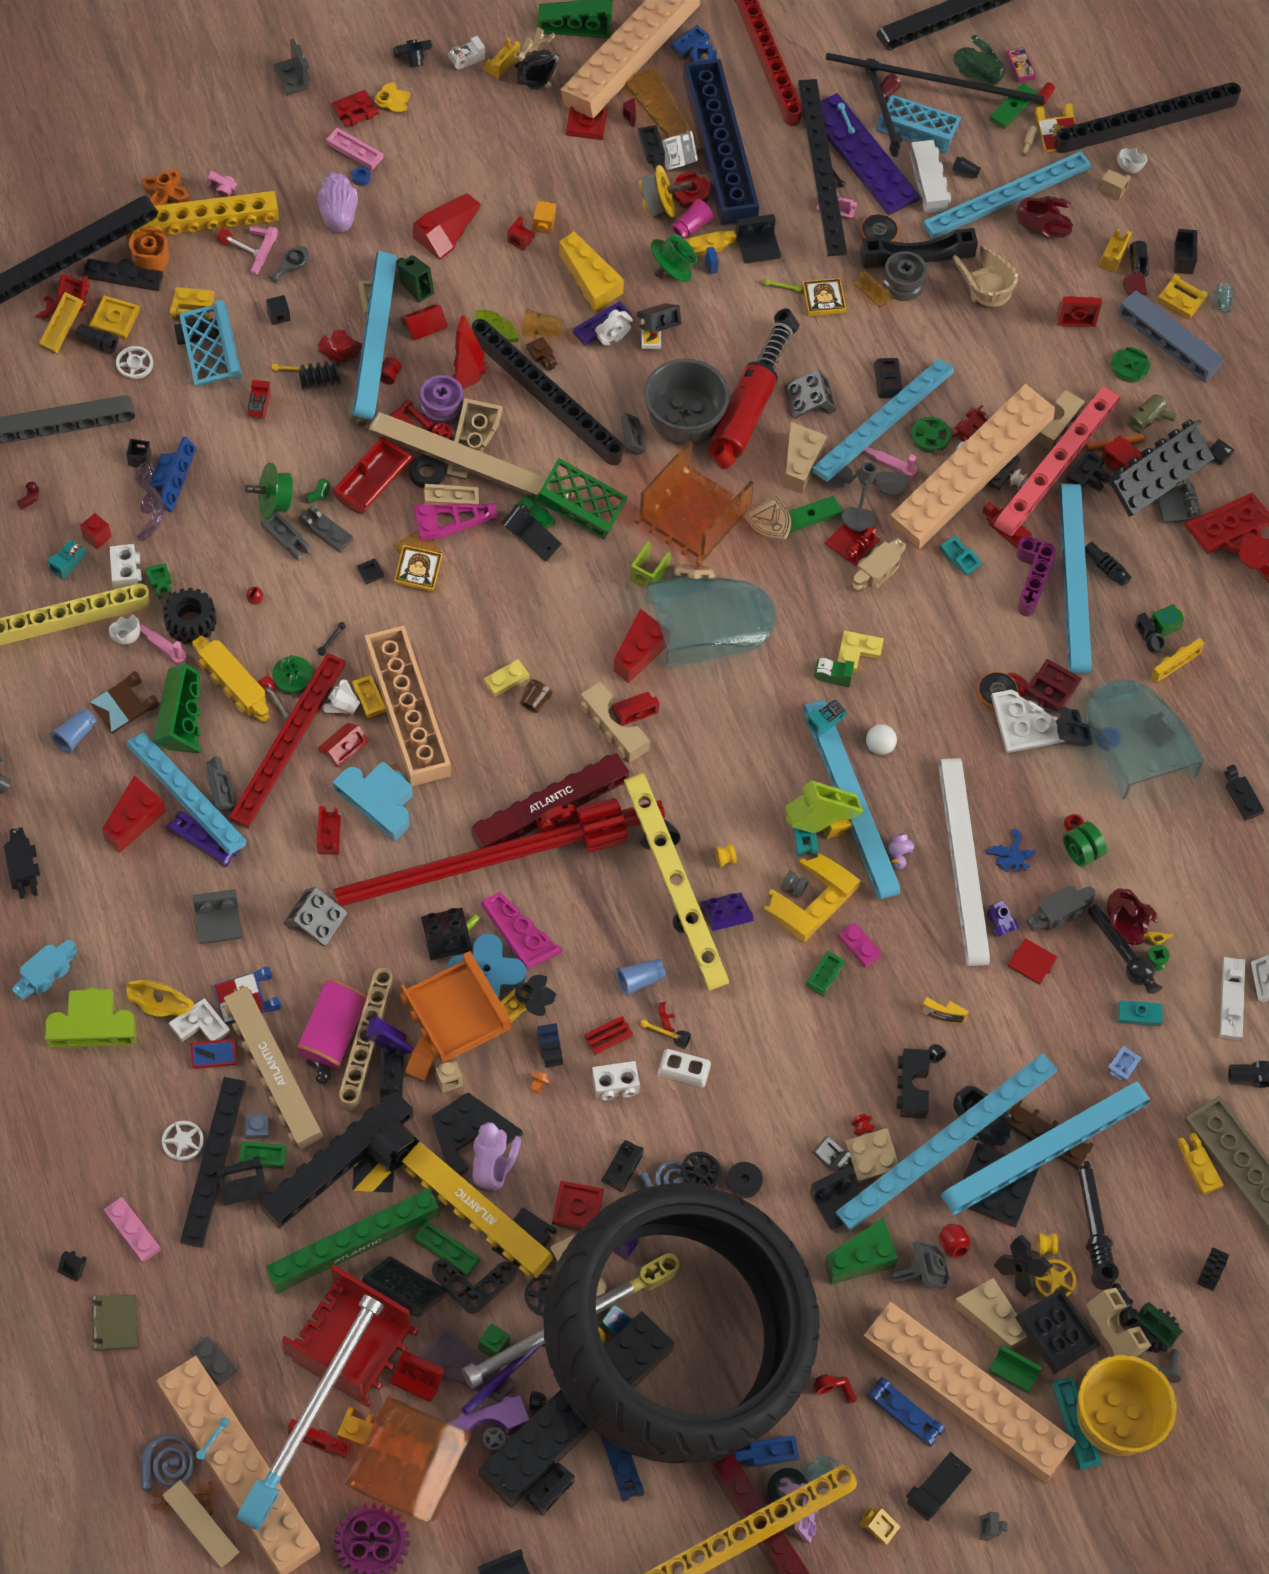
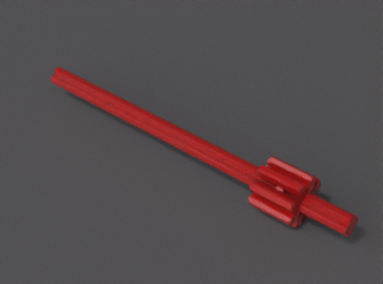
(598, 826)

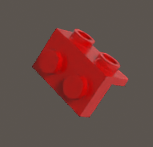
(73, 287)
(417, 1376)

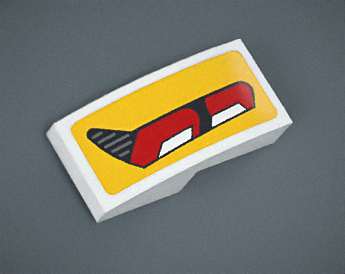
(650, 340)

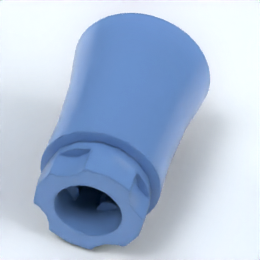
(73, 730)
(639, 975)

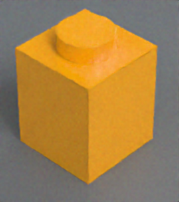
(544, 217)

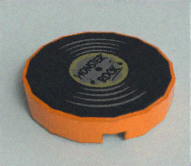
(879, 226)
(993, 683)

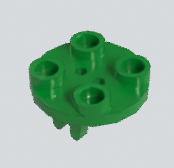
(295, 682)

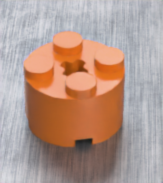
(149, 249)

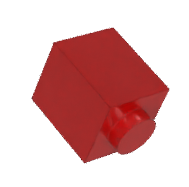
(95, 531)

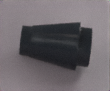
(965, 167)

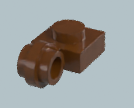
(541, 351)

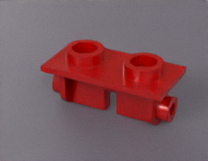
(974, 418)

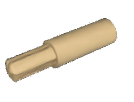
(1028, 140)

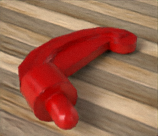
(49, 308)
(1021, 682)

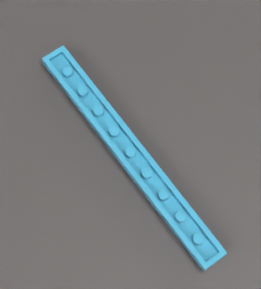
(1006, 195)
(882, 420)

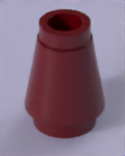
(890, 85)

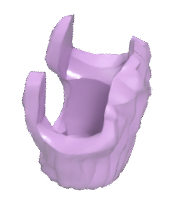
(337, 202)
(489, 1163)

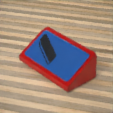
(213, 1053)

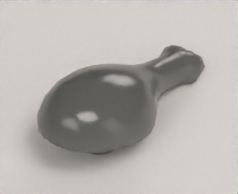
(292, 260)

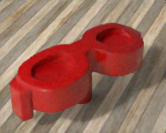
(665, 1018)

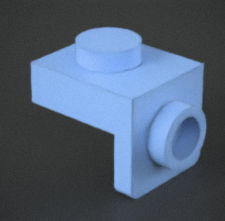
(1124, 1063)

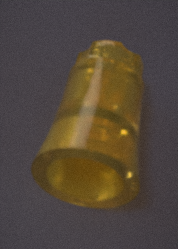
(541, 324)

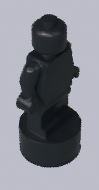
(1129, 1313)

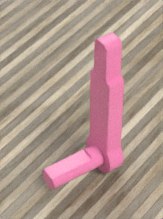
(270, 236)
(892, 462)
(173, 651)

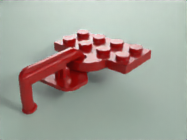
(1236, 529)

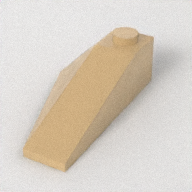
(475, 428)

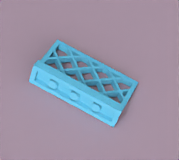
(917, 131)
(226, 337)

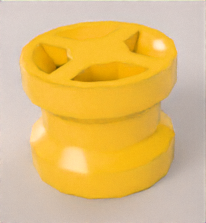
(725, 855)
(1047, 1243)

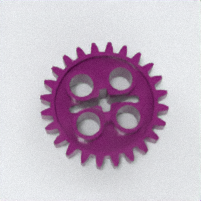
(373, 1520)

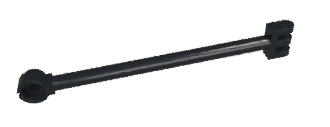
(896, 139)

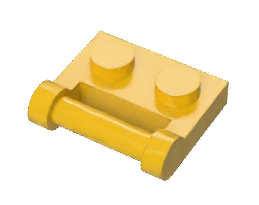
(191, 299)
(1180, 301)

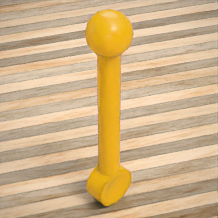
(275, 368)

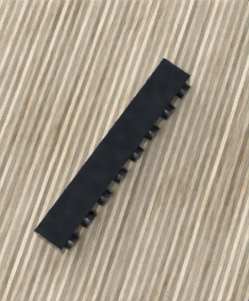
(333, 1161)

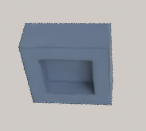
(257, 1126)

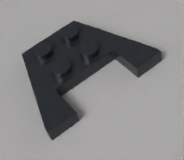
(459, 1125)

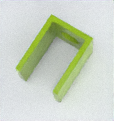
(636, 566)

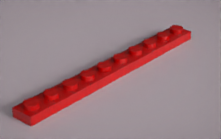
(287, 741)

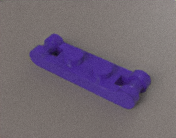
(198, 837)

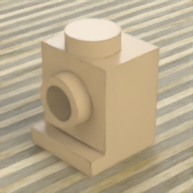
(1113, 184)
(447, 1073)

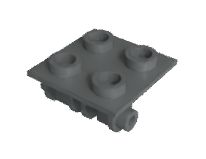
(1180, 503)

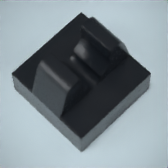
(71, 1265)

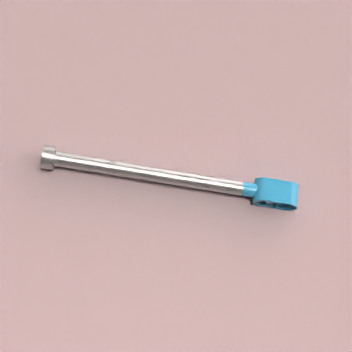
(264, 1493)

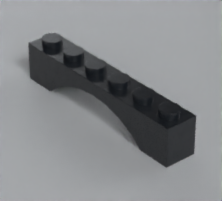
(959, 242)

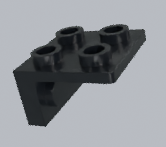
(757, 238)
(446, 933)
(833, 1193)

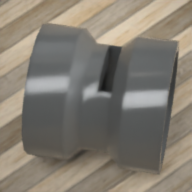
(794, 884)

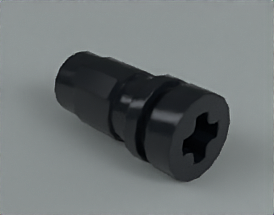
(103, 340)

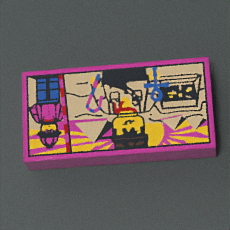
(1021, 64)

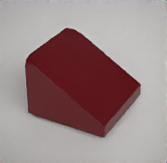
(629, 111)
(1135, 282)

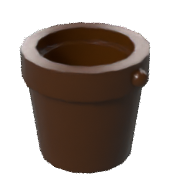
(535, 695)

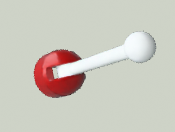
(225, 237)

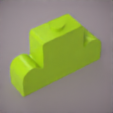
(90, 1022)

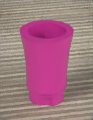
(692, 219)

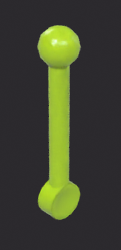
(798, 288)

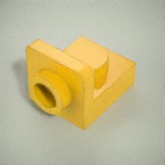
(879, 1524)

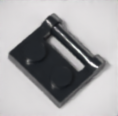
(243, 1188)

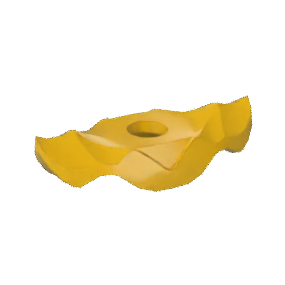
(173, 1001)

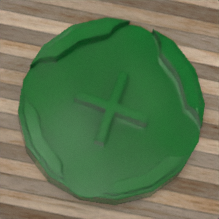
(1130, 364)

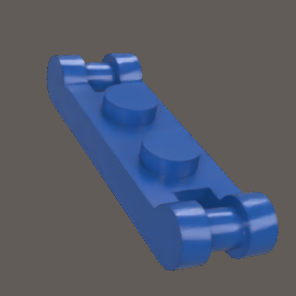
(905, 1412)

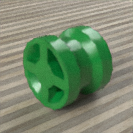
(1162, 952)

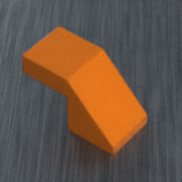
(420, 1060)

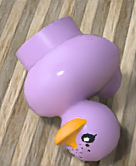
(900, 845)

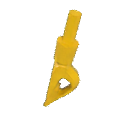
(1164, 936)

